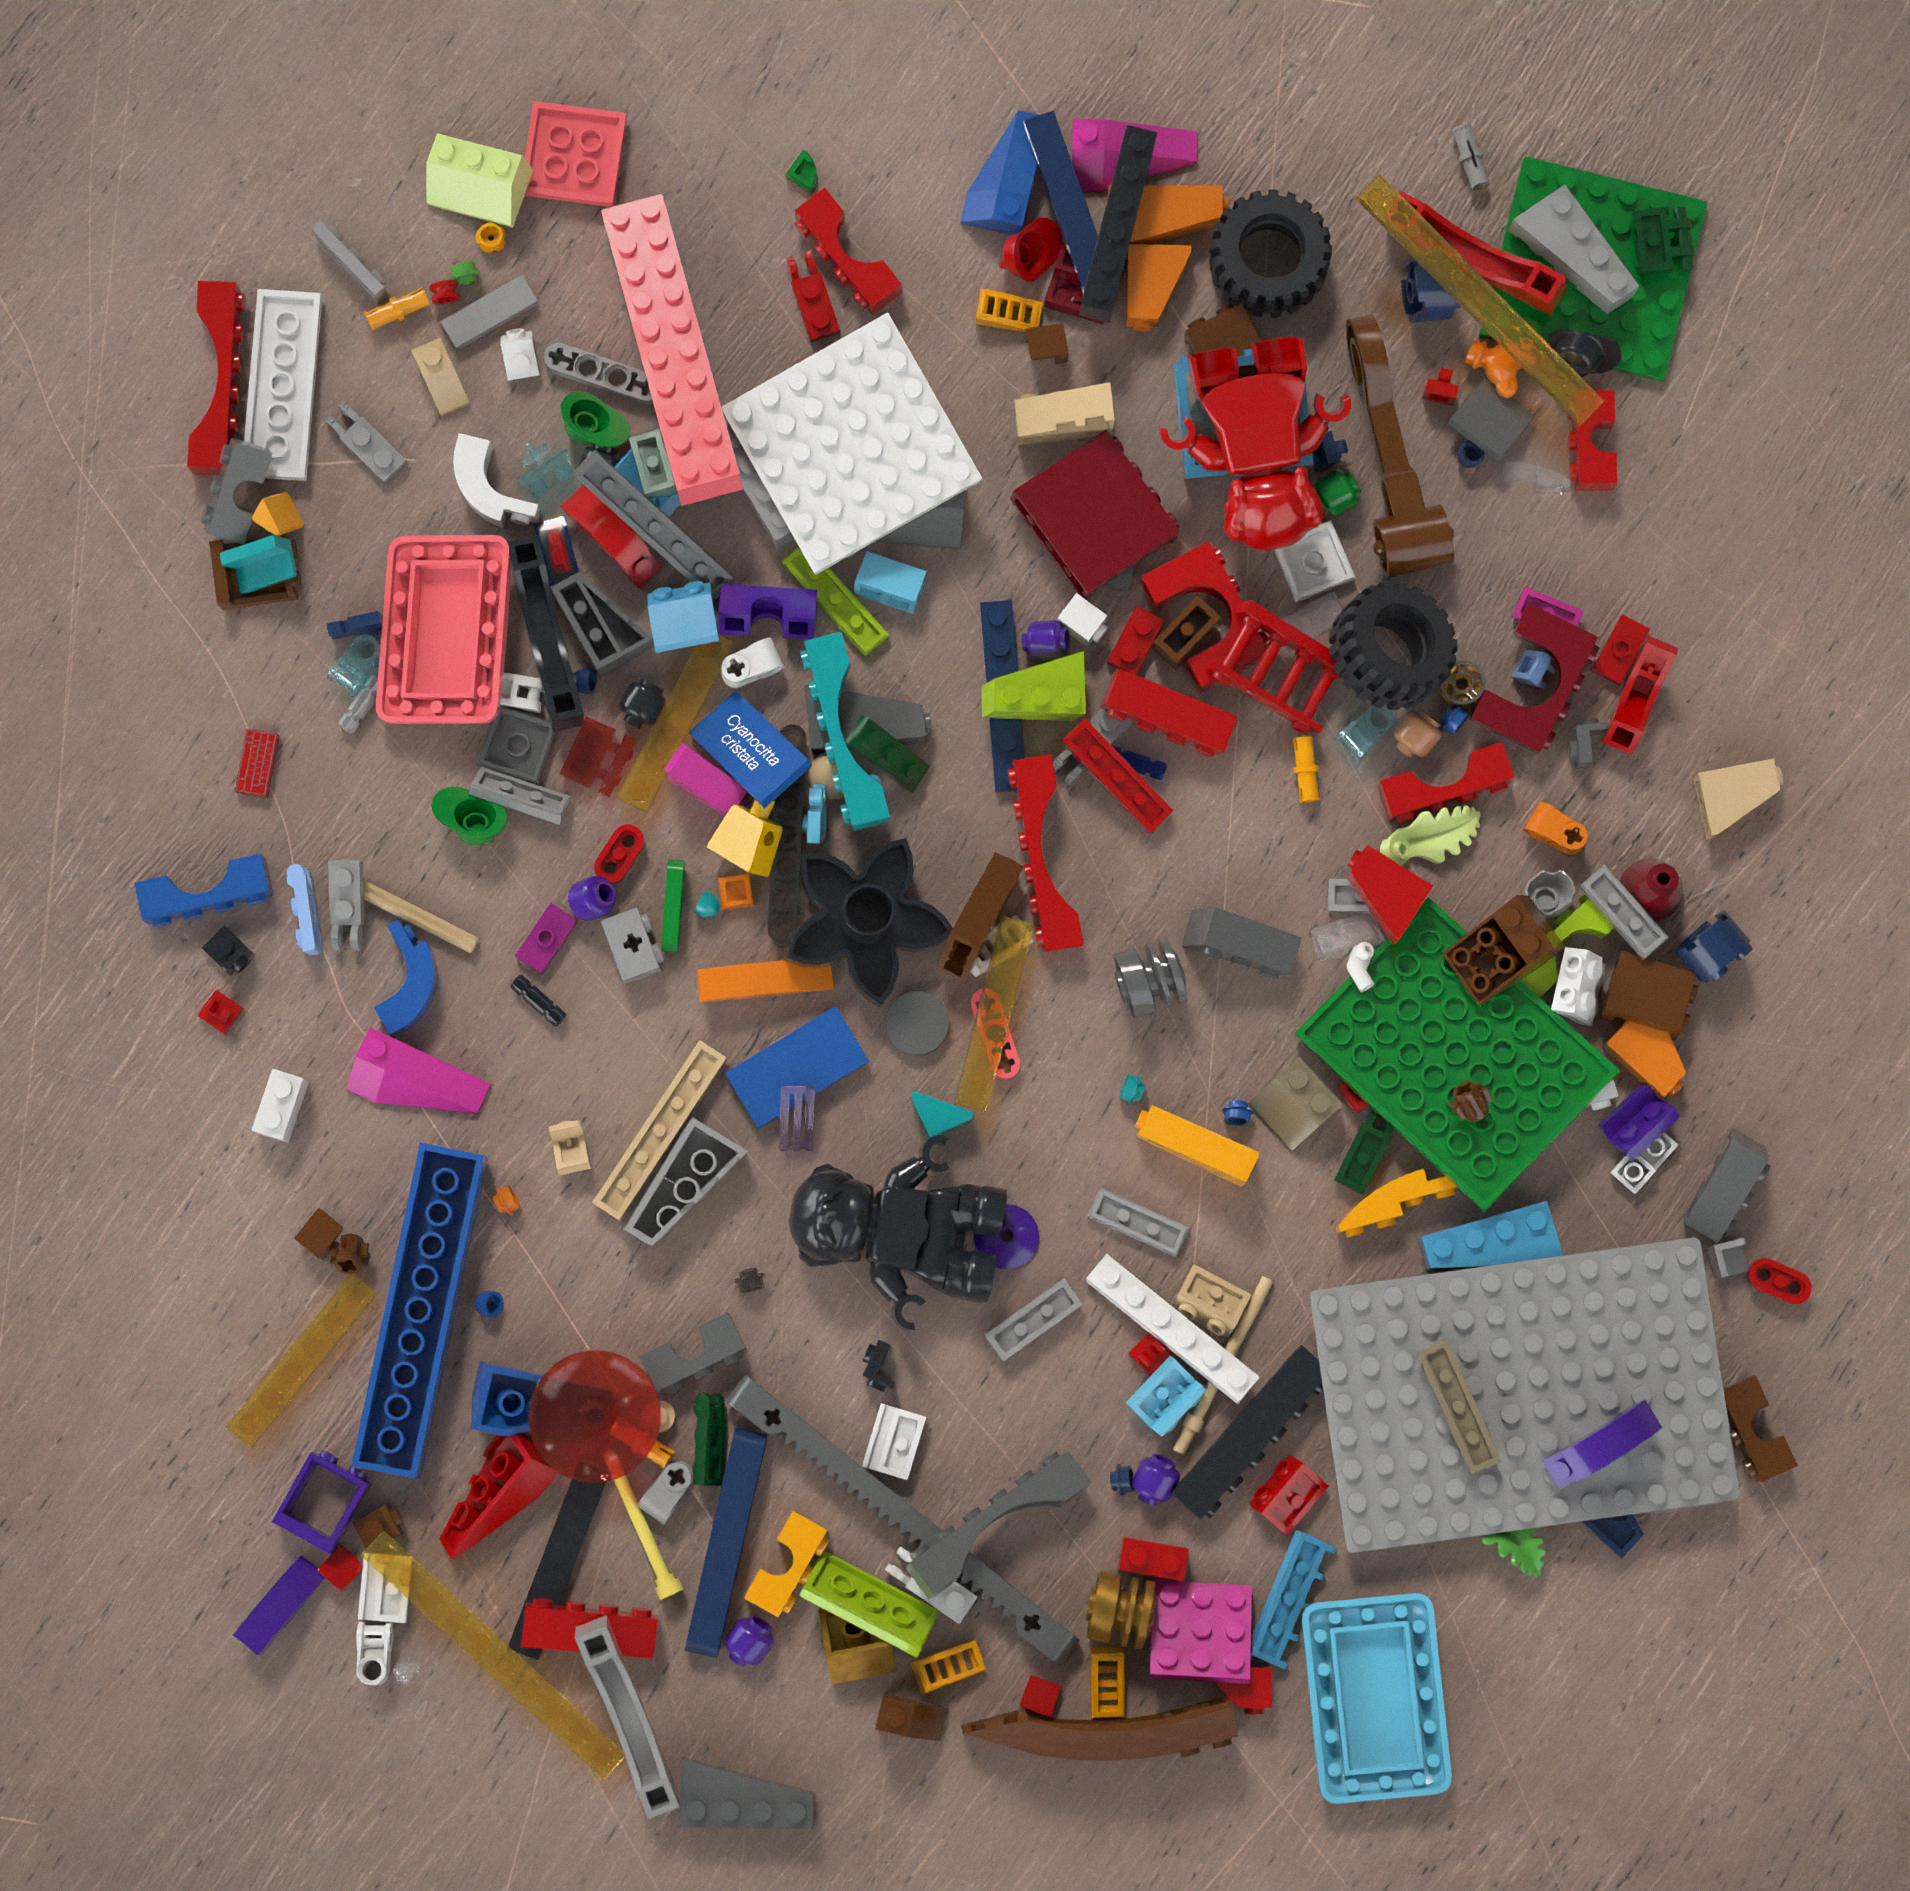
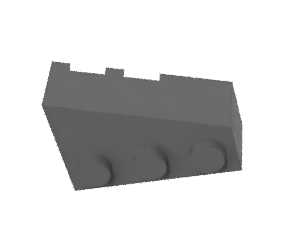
(600, 627)
(1728, 1187)

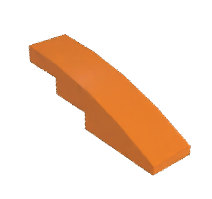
(761, 980)

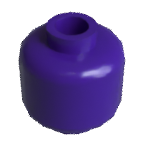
(1046, 641)
(592, 898)
(1156, 1479)
(749, 1641)

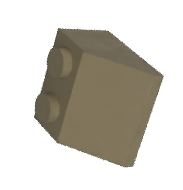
(1295, 1103)

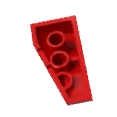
(505, 1485)

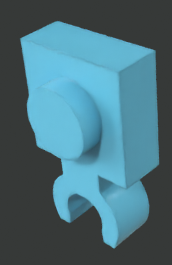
(816, 820)

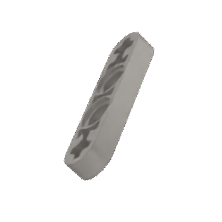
(600, 379)

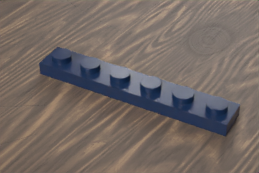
(1000, 661)

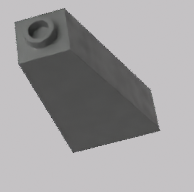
(899, 718)

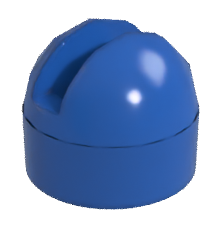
(496, 1306)

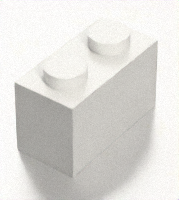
(280, 1105)

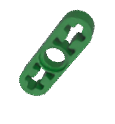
(673, 906)

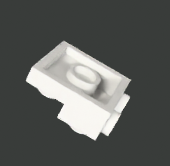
(1579, 985)

